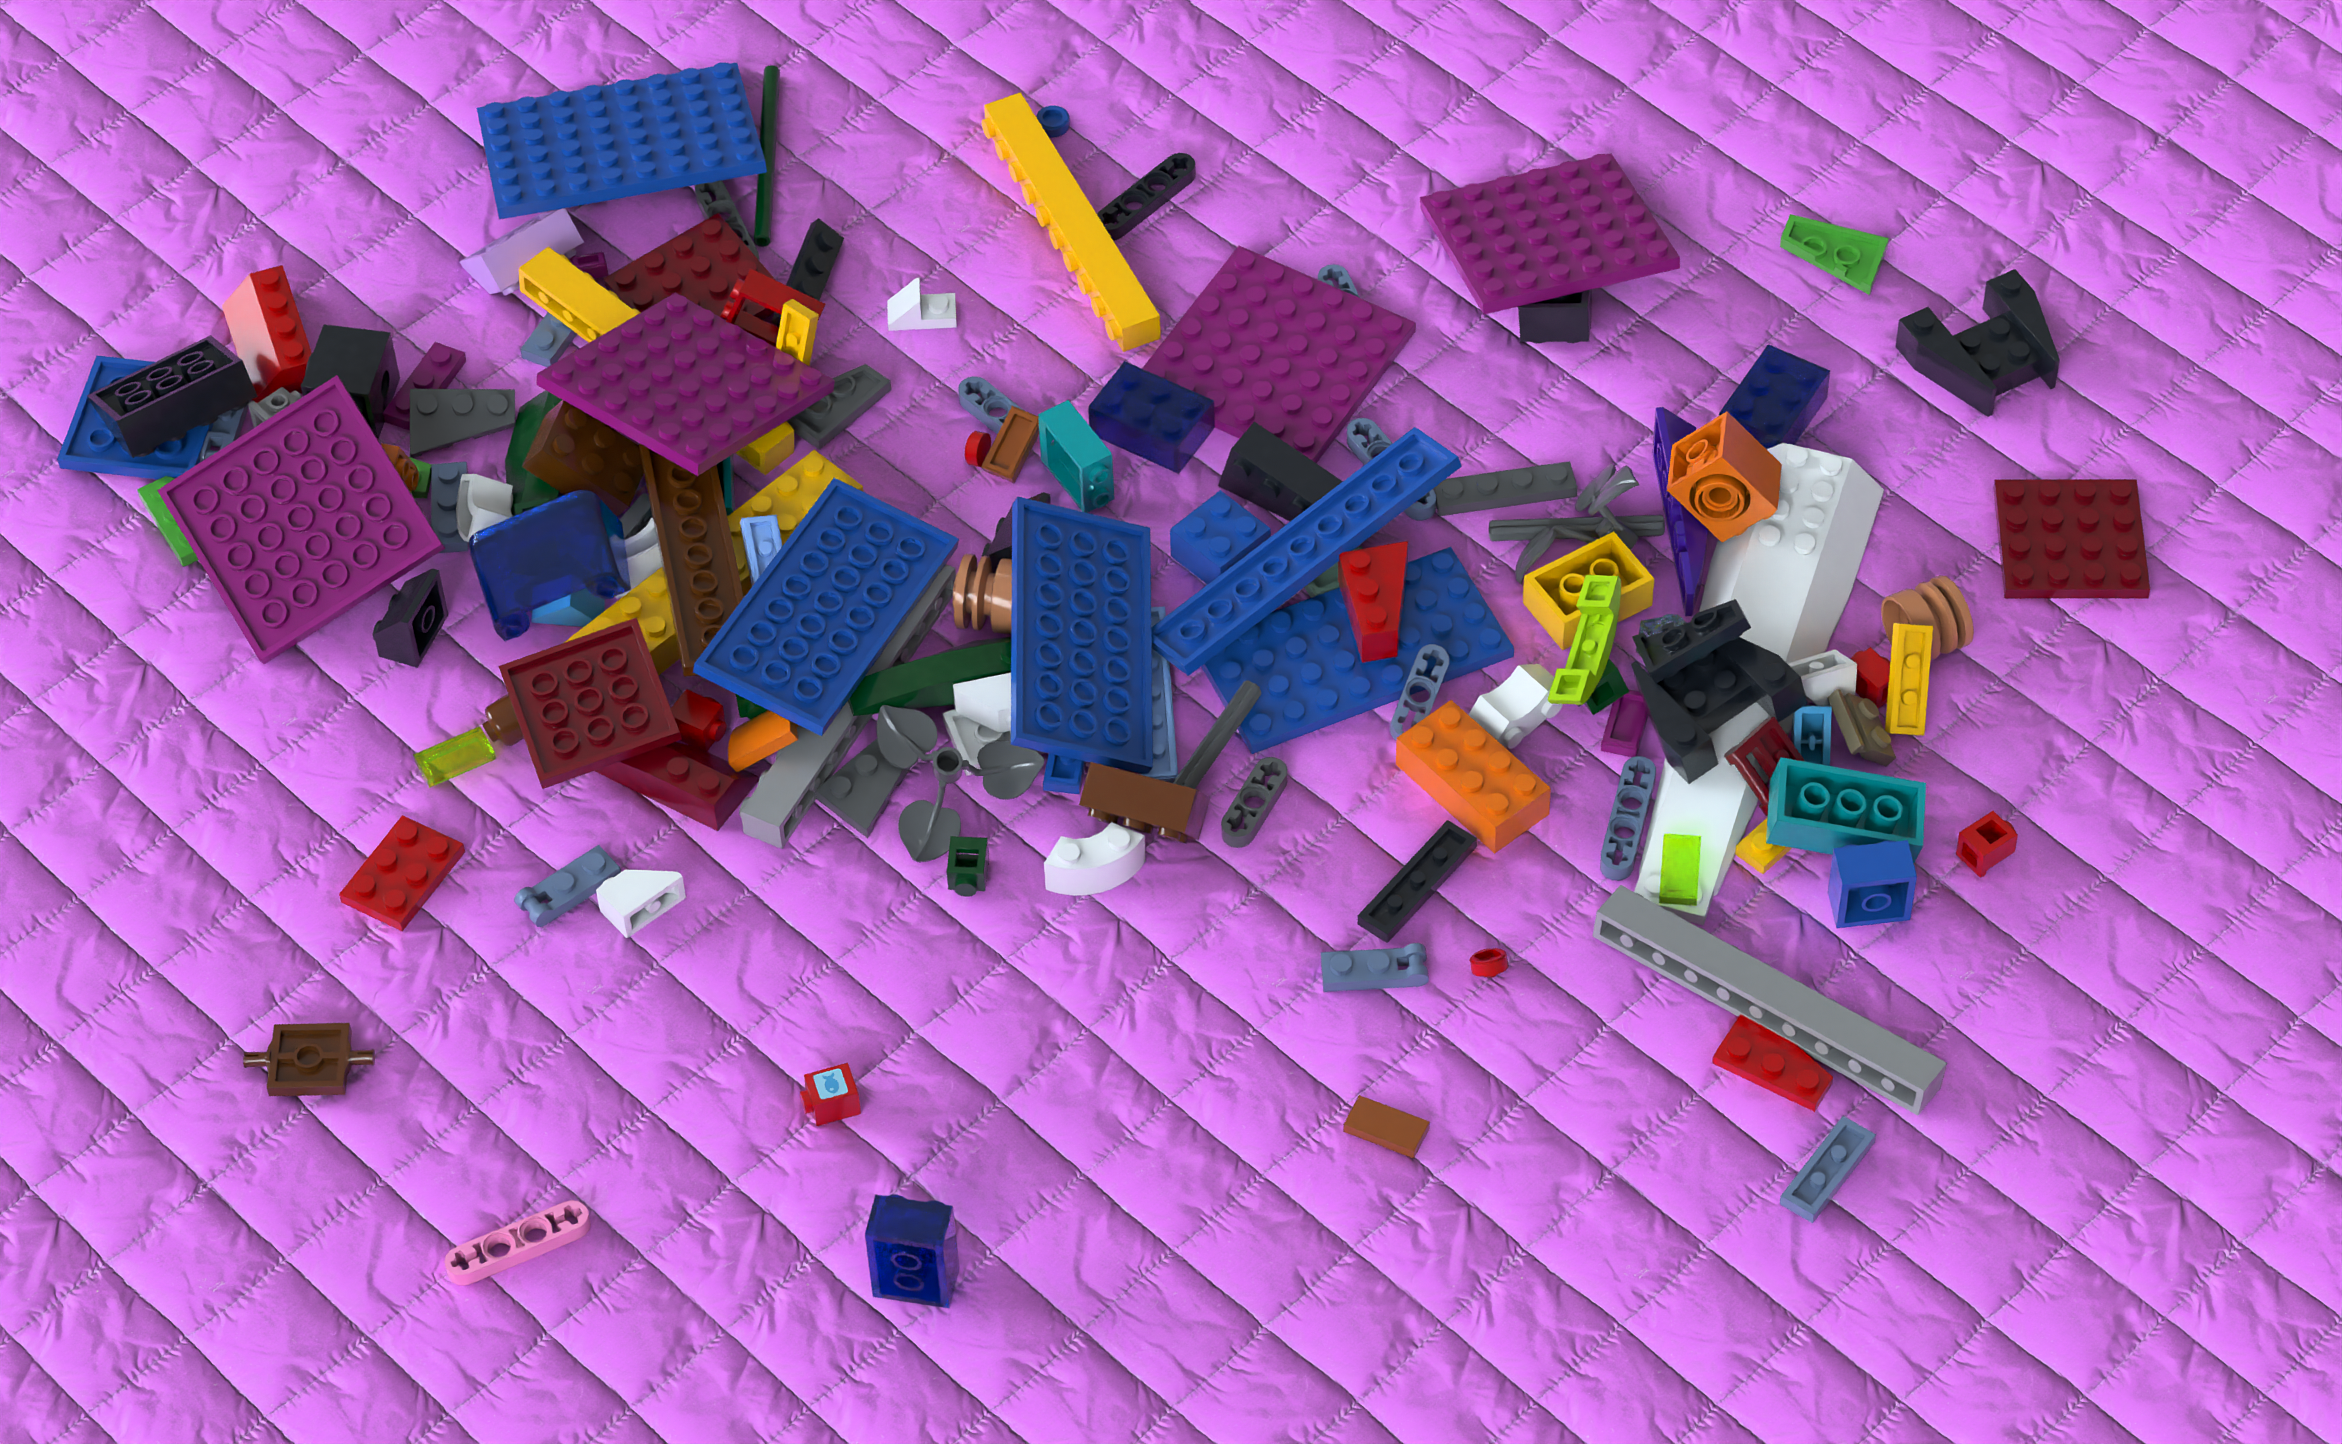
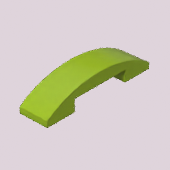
(1592, 642)

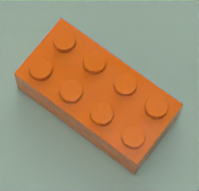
(1473, 776)

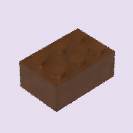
(585, 454)
(1144, 803)

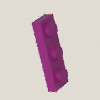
(433, 372)

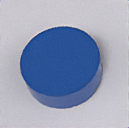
(1054, 120)

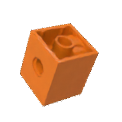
(1724, 477)

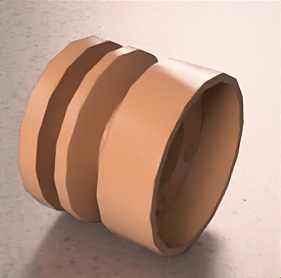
(983, 594)
(1932, 604)

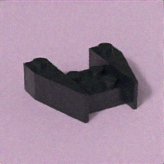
(1988, 356)
(1711, 694)

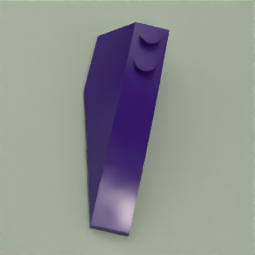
(1686, 533)

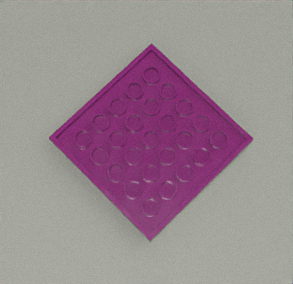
(1548, 233)
(1280, 351)
(685, 383)
(300, 519)

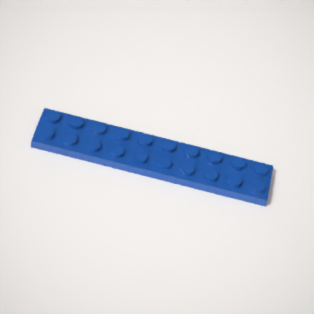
(1302, 550)

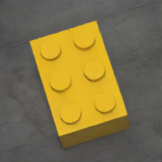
(1556, 587)

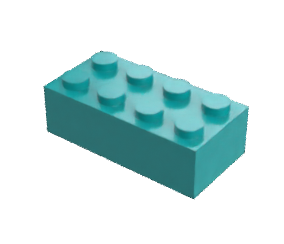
(1836, 807)

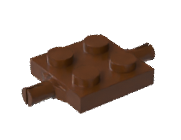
(309, 1059)

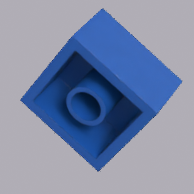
(1216, 537)
(1872, 883)

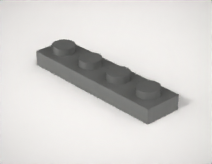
(1505, 488)

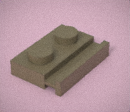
(1862, 727)

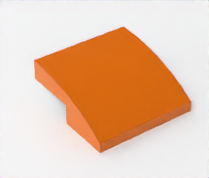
(759, 739)

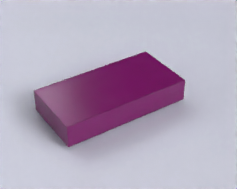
(1625, 725)

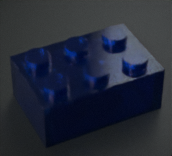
(1778, 397)
(1151, 417)
(912, 1250)

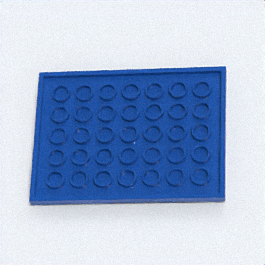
(620, 140)

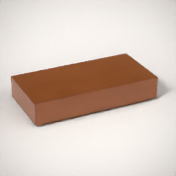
(1012, 444)
(1386, 1126)

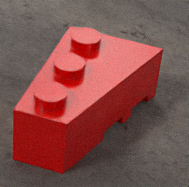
(1373, 594)

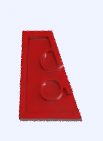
(1772, 1063)

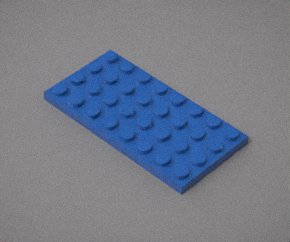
(826, 606)
(1081, 636)
(1313, 668)

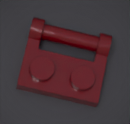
(1767, 745)

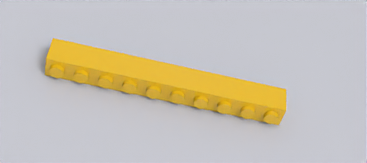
(1071, 222)
(593, 311)

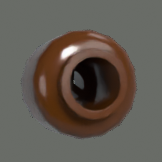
(502, 722)

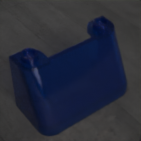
(548, 556)

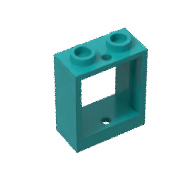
(1076, 456)

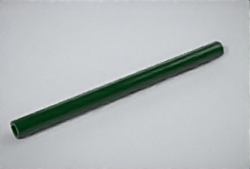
(768, 136)

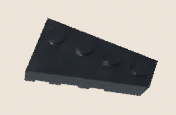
(1274, 474)

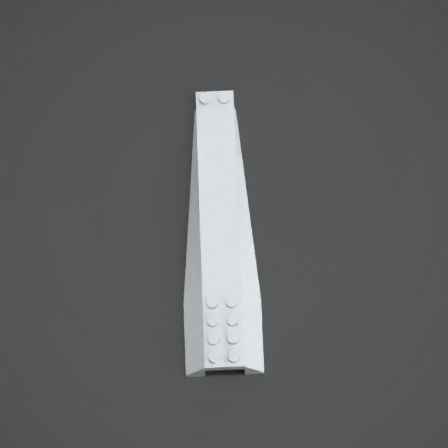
(1793, 588)

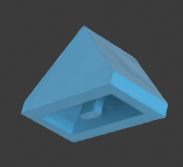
(572, 610)
(1813, 733)

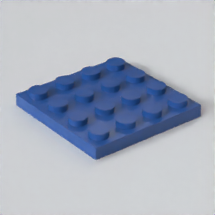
(93, 447)

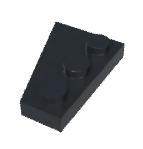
(1683, 644)

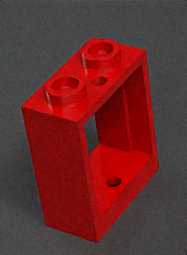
(769, 294)

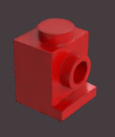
(1872, 676)
(1986, 843)

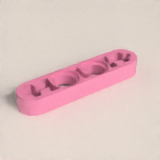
(520, 1248)

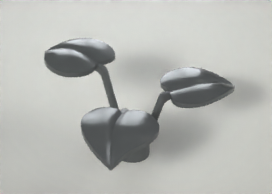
(1599, 492)
(925, 828)

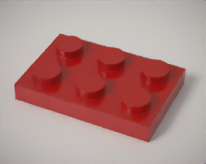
(402, 873)

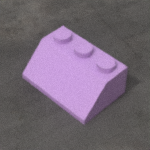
(499, 262)

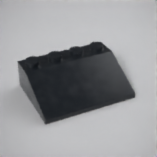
(174, 396)

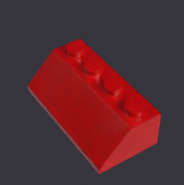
(268, 332)

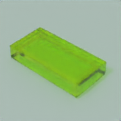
(454, 756)
(1680, 869)

